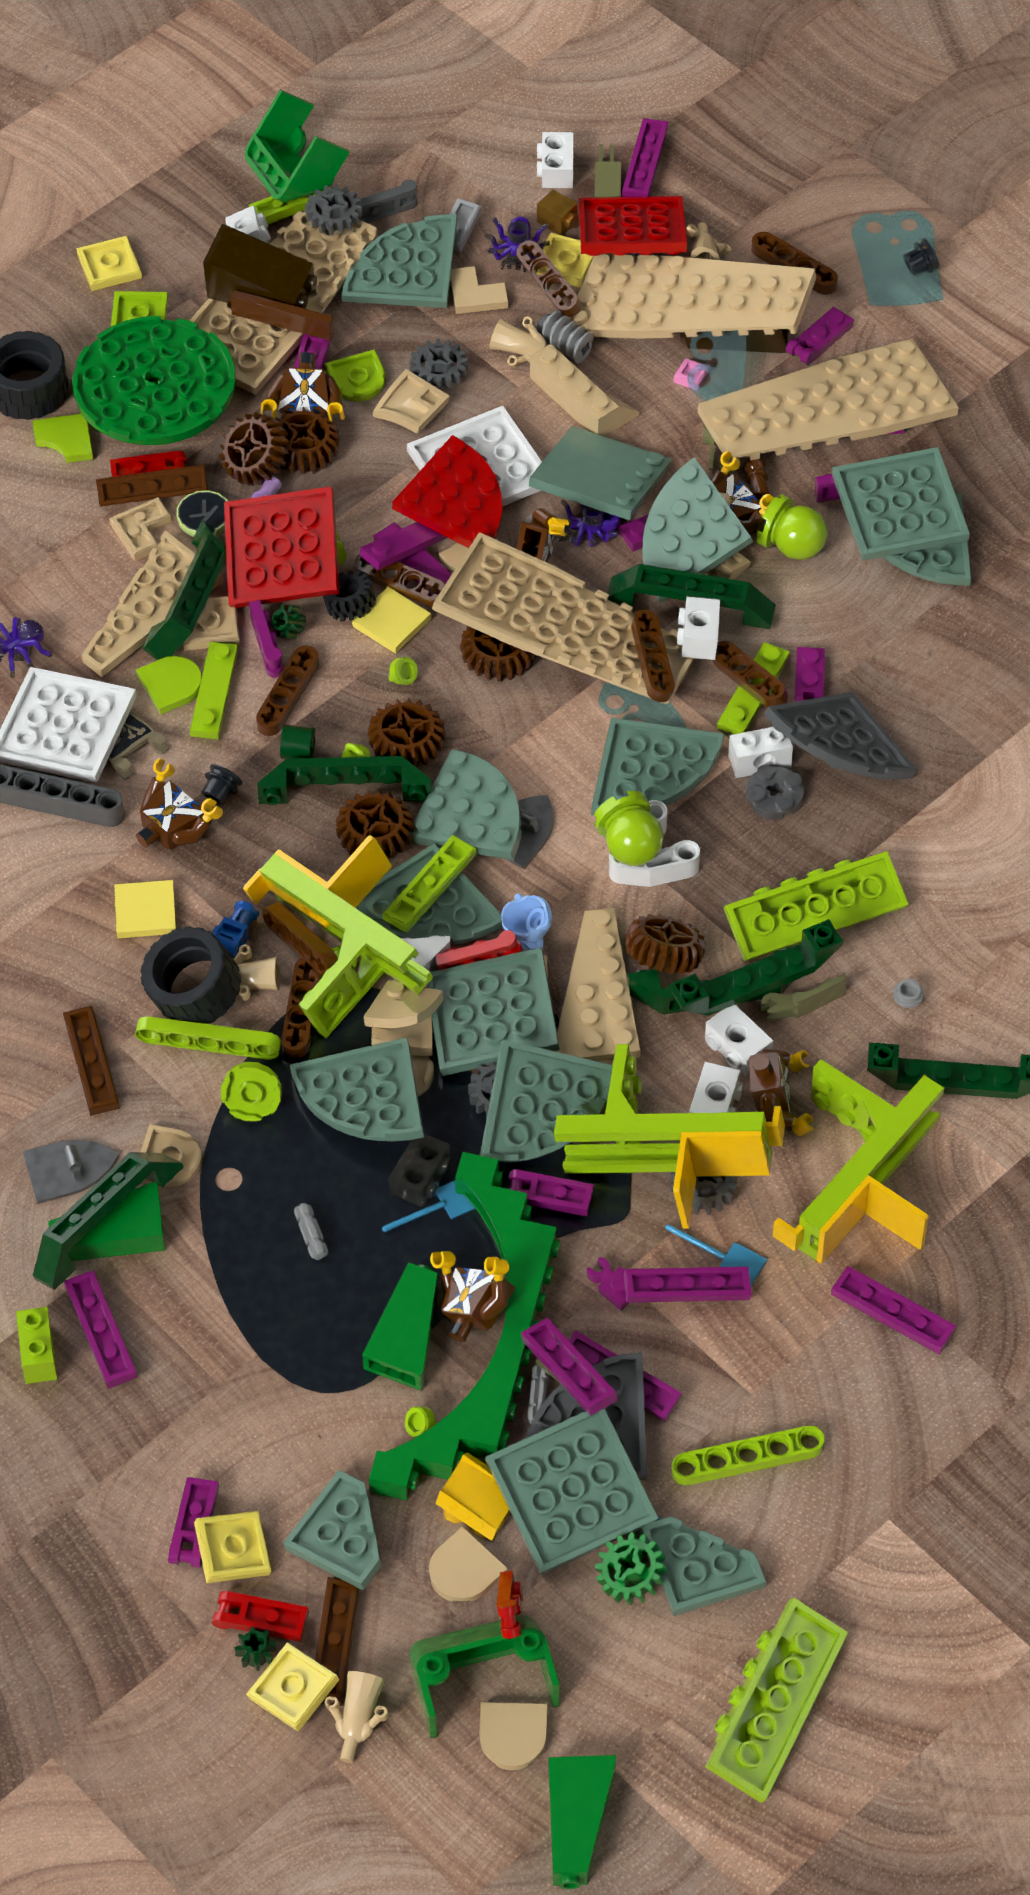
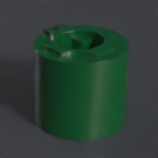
(297, 742)

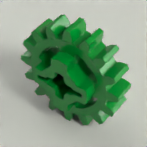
(631, 1574)

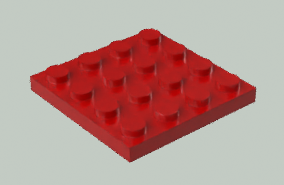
(632, 225)
(281, 547)

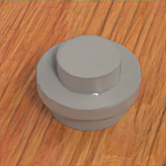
(908, 994)

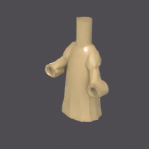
(704, 245)
(516, 341)
(255, 974)
(360, 1702)

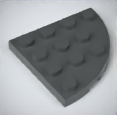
(842, 735)
(627, 1414)

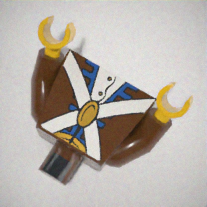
(306, 389)
(742, 501)
(539, 533)
(171, 814)
(771, 1086)
(471, 1295)

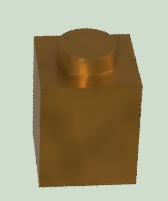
(557, 212)

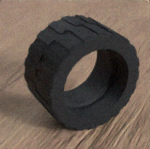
(35, 396)
(171, 956)

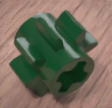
(288, 621)
(251, 1640)

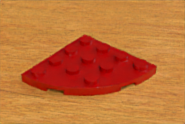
(454, 494)

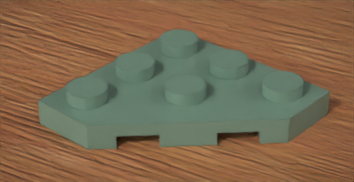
(339, 1532)
(701, 1566)

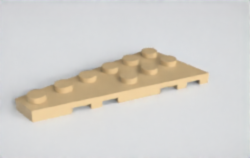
(141, 605)
(597, 998)

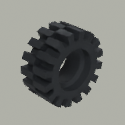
(360, 601)

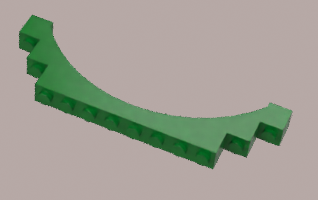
(482, 1416)

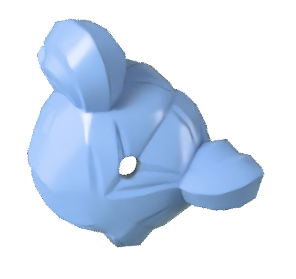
(528, 919)

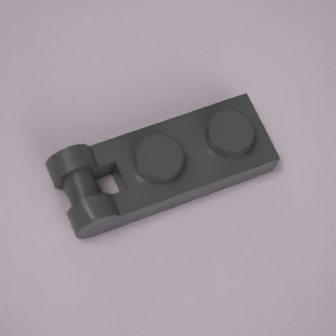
(389, 202)

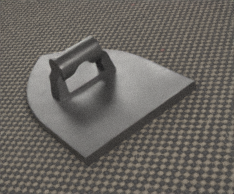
(535, 828)
(67, 1167)

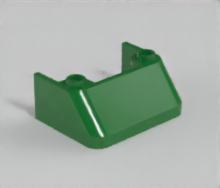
(276, 149)
(436, 1656)

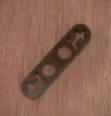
(768, 247)
(547, 279)
(399, 582)
(655, 655)
(750, 673)
(290, 691)
(299, 937)
(304, 1029)

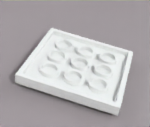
(497, 441)
(64, 724)

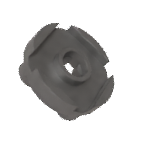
(777, 778)

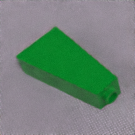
(126, 1230)
(404, 1331)
(578, 1806)

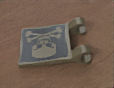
(133, 736)

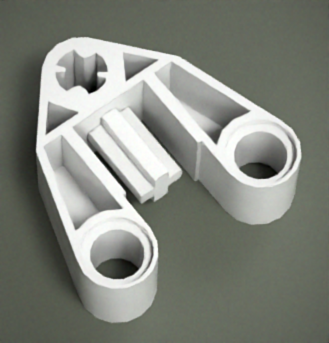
(670, 864)

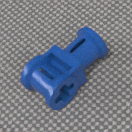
(234, 930)

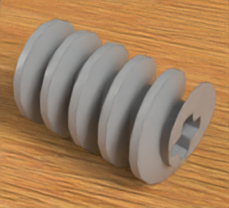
(566, 335)

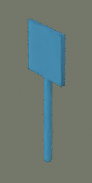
(454, 1204)
(736, 1257)

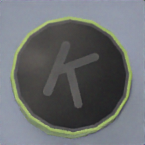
(200, 507)

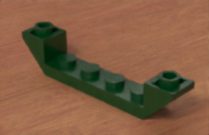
(682, 584)
(192, 595)
(343, 770)
(646, 988)
(707, 998)
(953, 1076)
(53, 1262)

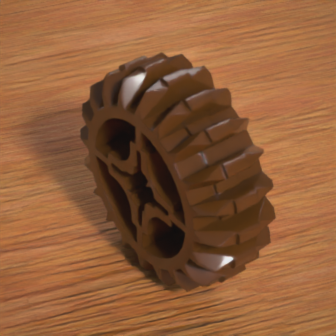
(303, 434)
(249, 444)
(482, 656)
(407, 732)
(370, 816)
(665, 944)

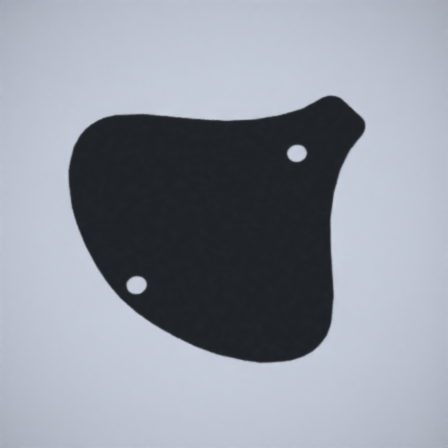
(318, 1315)

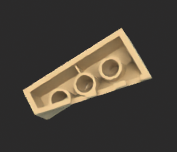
(577, 393)

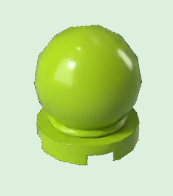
(795, 530)
(629, 829)

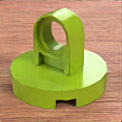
(251, 1091)

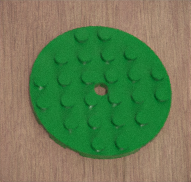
(191, 390)

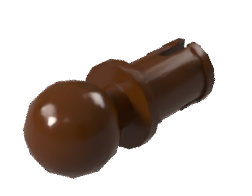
(756, 477)

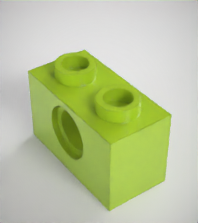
(36, 1345)

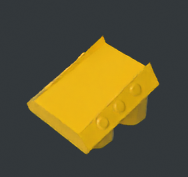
(474, 1498)

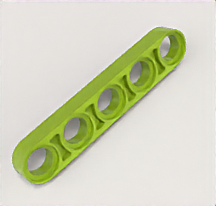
(208, 1037)
(736, 1466)

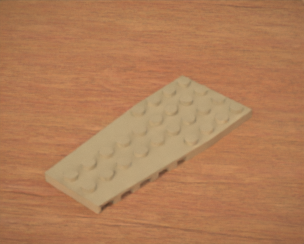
(689, 295)
(263, 348)
(835, 399)
(550, 615)

